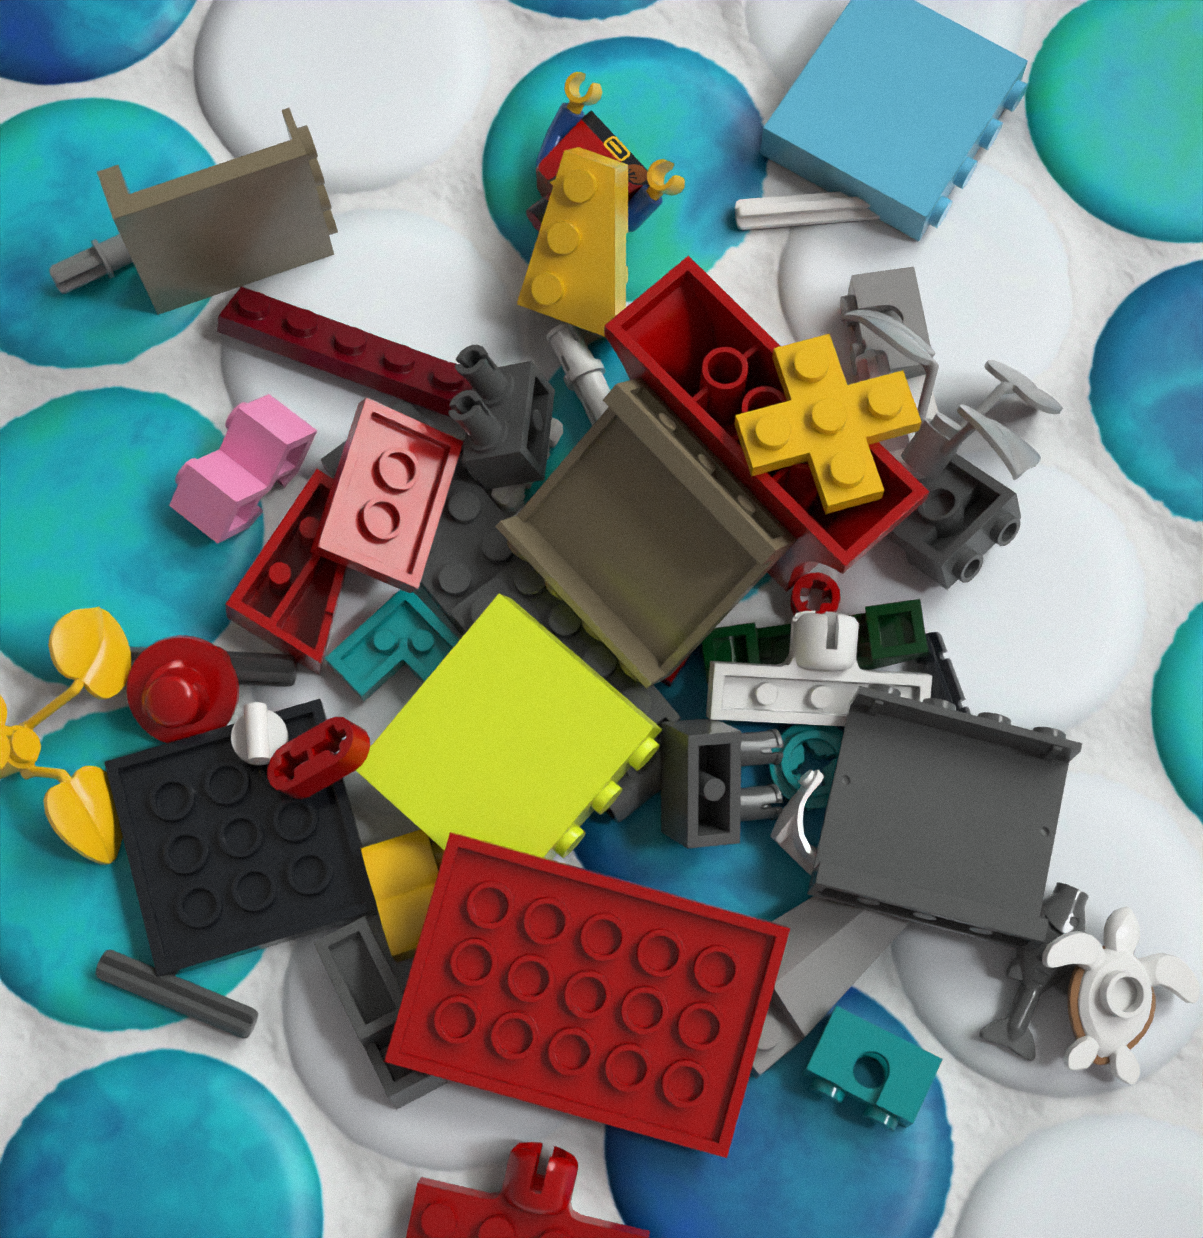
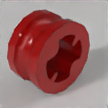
(815, 580)

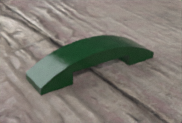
(885, 637)

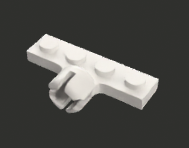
(810, 684)

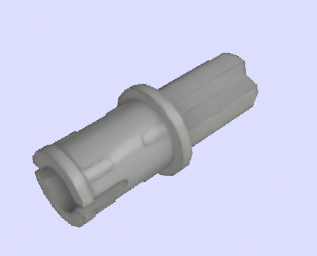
(90, 264)

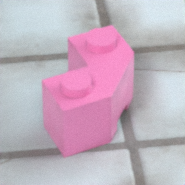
(259, 449)

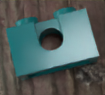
(905, 1068)

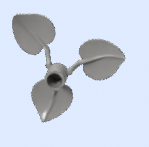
(941, 436)

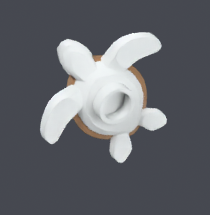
(1113, 992)

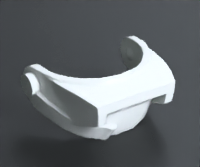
(789, 826)

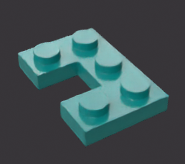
(394, 636)

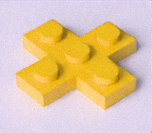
(827, 423)

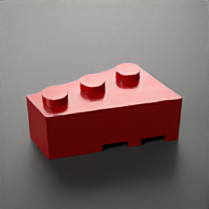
(288, 590)

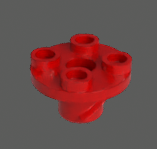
(182, 688)

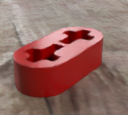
(319, 762)

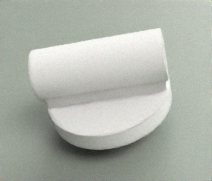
(258, 734)

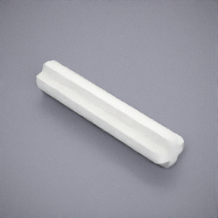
(800, 210)

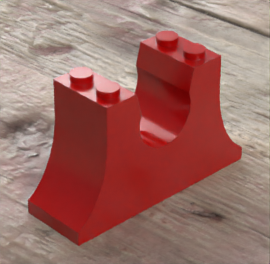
(718, 363)

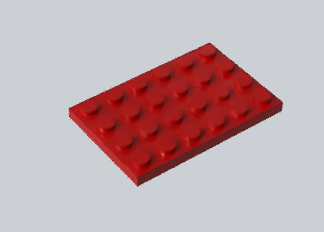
(587, 994)

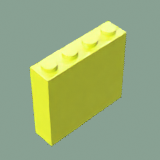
(510, 740)

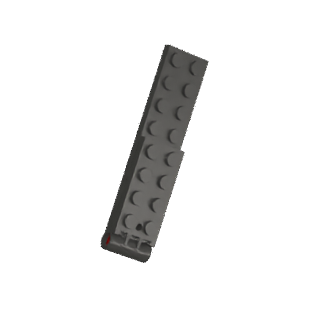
(474, 565)

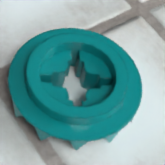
(819, 740)

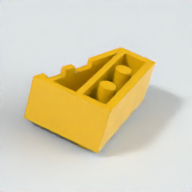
(581, 245)

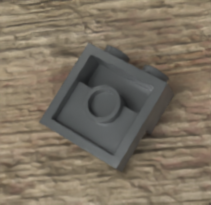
(958, 523)

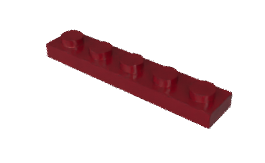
(342, 350)

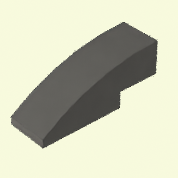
(372, 1004)

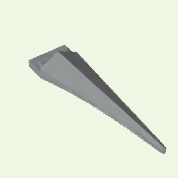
(822, 959)

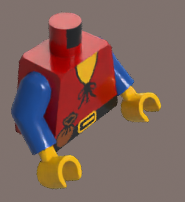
(575, 129)

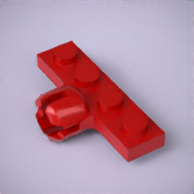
(523, 1208)

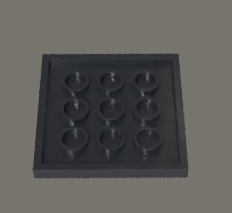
(230, 858)

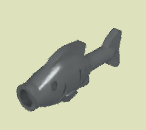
(1066, 914)

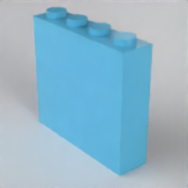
(895, 110)

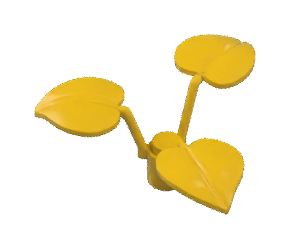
(81, 809)

